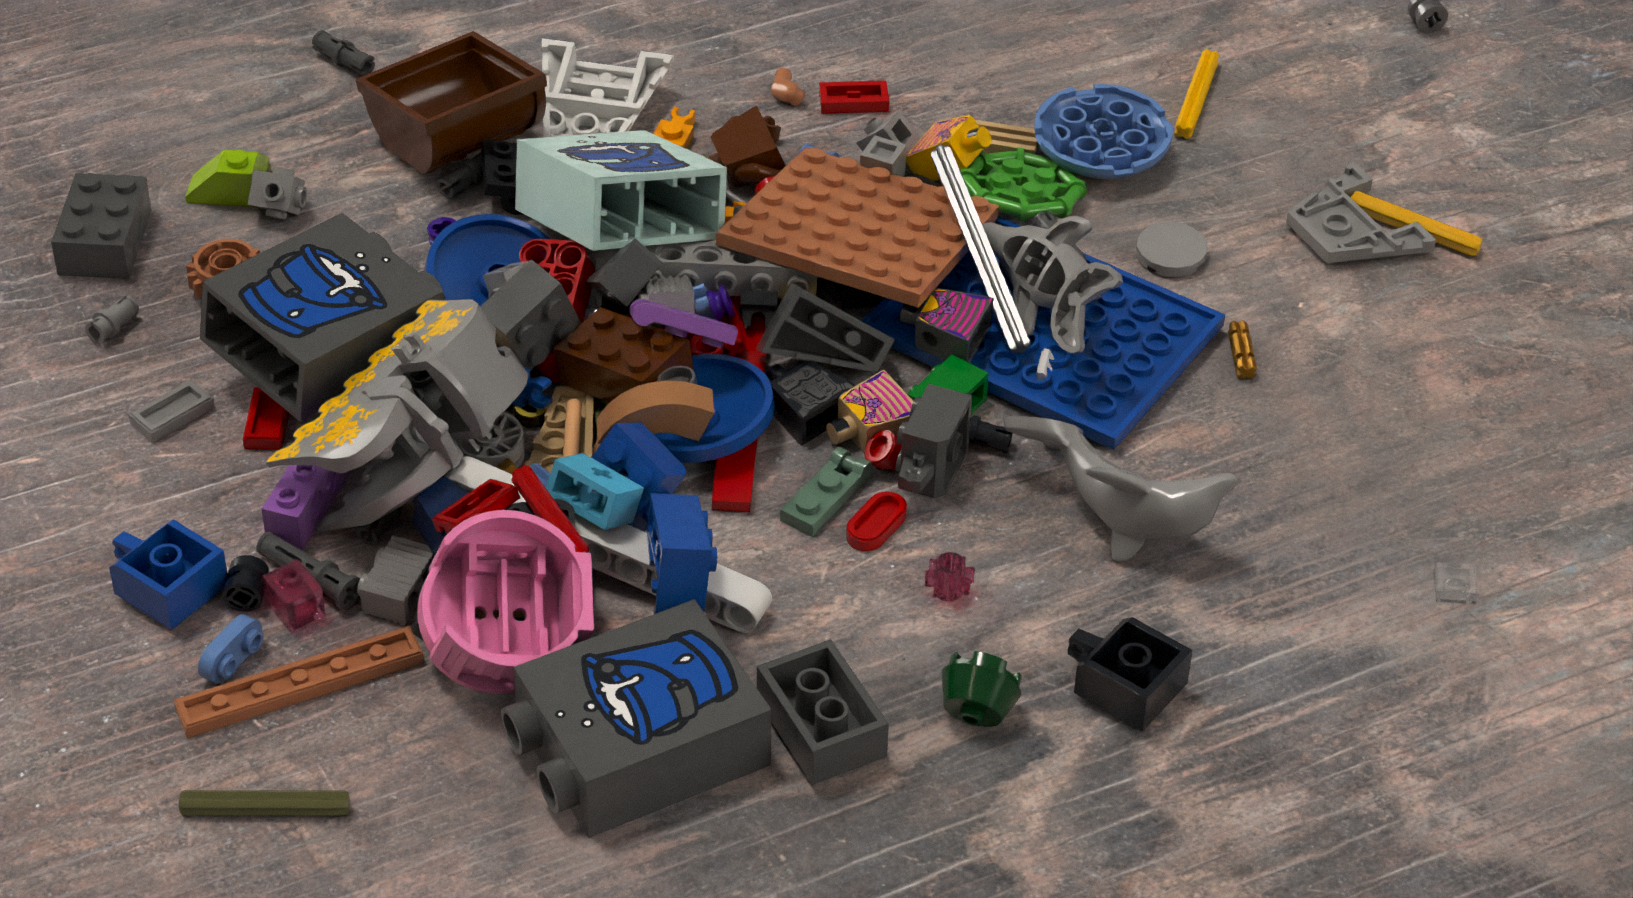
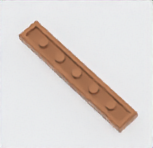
(298, 681)

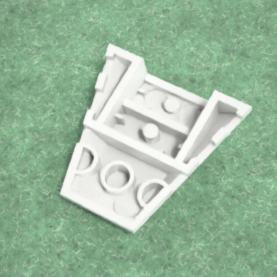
(594, 95)

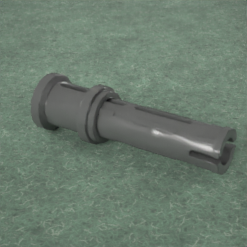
(326, 573)

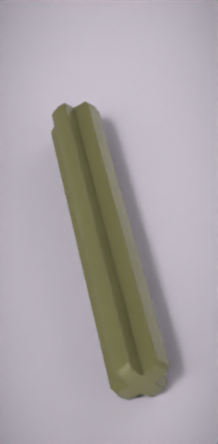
(264, 803)

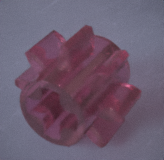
(949, 576)

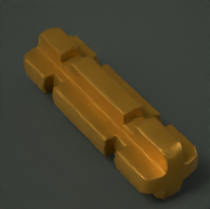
(1242, 349)

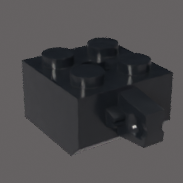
(1130, 670)

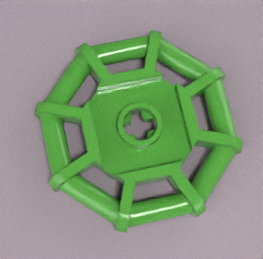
(1023, 184)

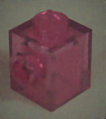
(294, 595)

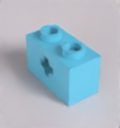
(594, 491)

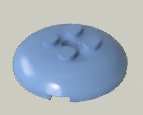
(1103, 131)

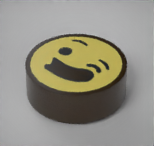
(529, 415)

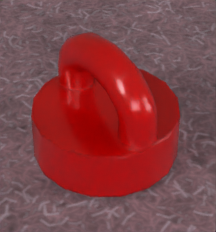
(883, 450)

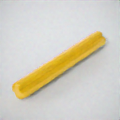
(1196, 94)
(1399, 217)

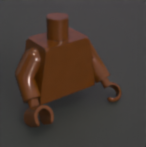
(748, 148)

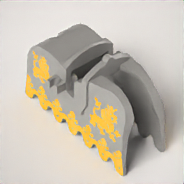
(378, 406)

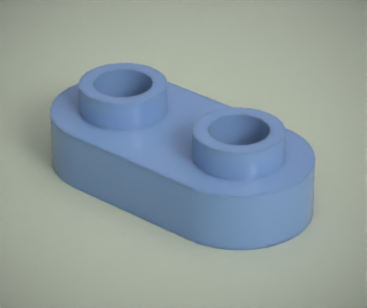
(230, 649)

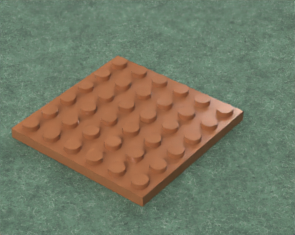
(854, 226)

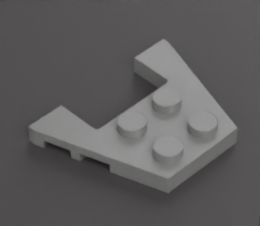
(1344, 231)

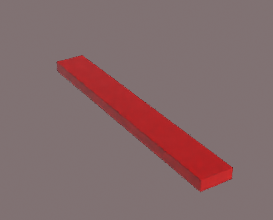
(736, 471)

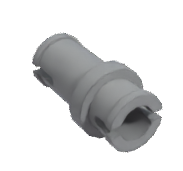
(107, 322)

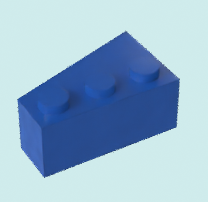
(679, 550)

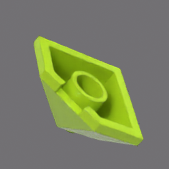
(226, 178)

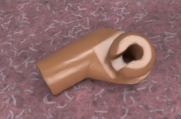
(785, 90)

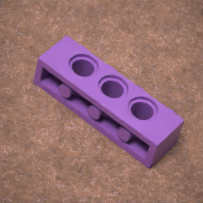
(301, 502)

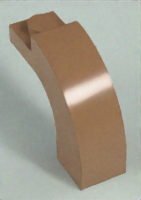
(662, 408)

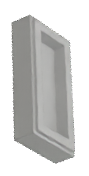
(171, 411)

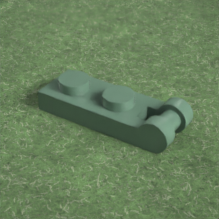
(826, 492)

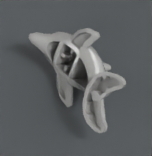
(1052, 275)
(1128, 503)

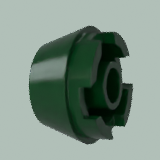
(979, 689)

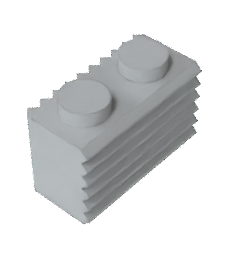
(669, 291)
(396, 580)

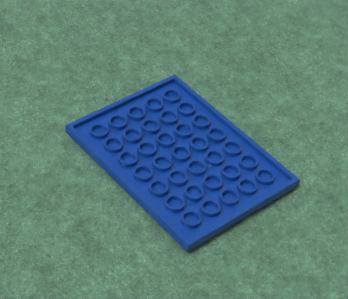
(1133, 352)

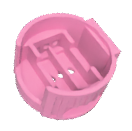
(509, 566)

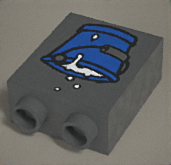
(312, 311)
(638, 719)

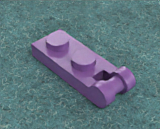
(681, 322)

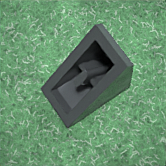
(625, 273)

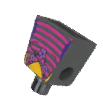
(950, 323)

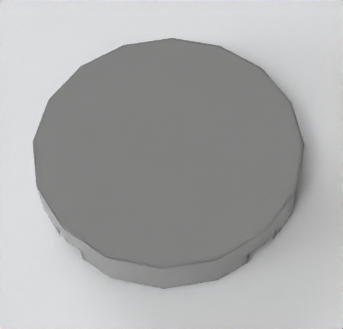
(1171, 249)

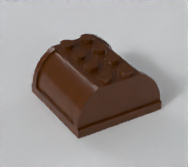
(451, 100)

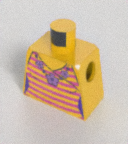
(959, 133)

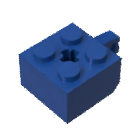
(643, 459)
(167, 572)

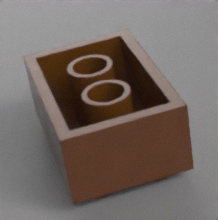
(617, 354)

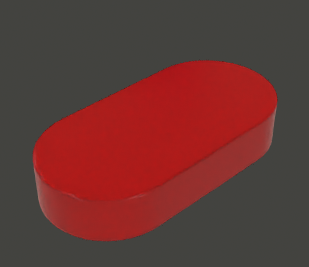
(876, 521)

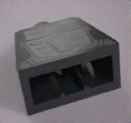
(806, 398)

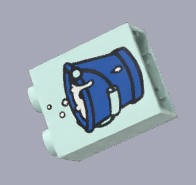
(620, 189)

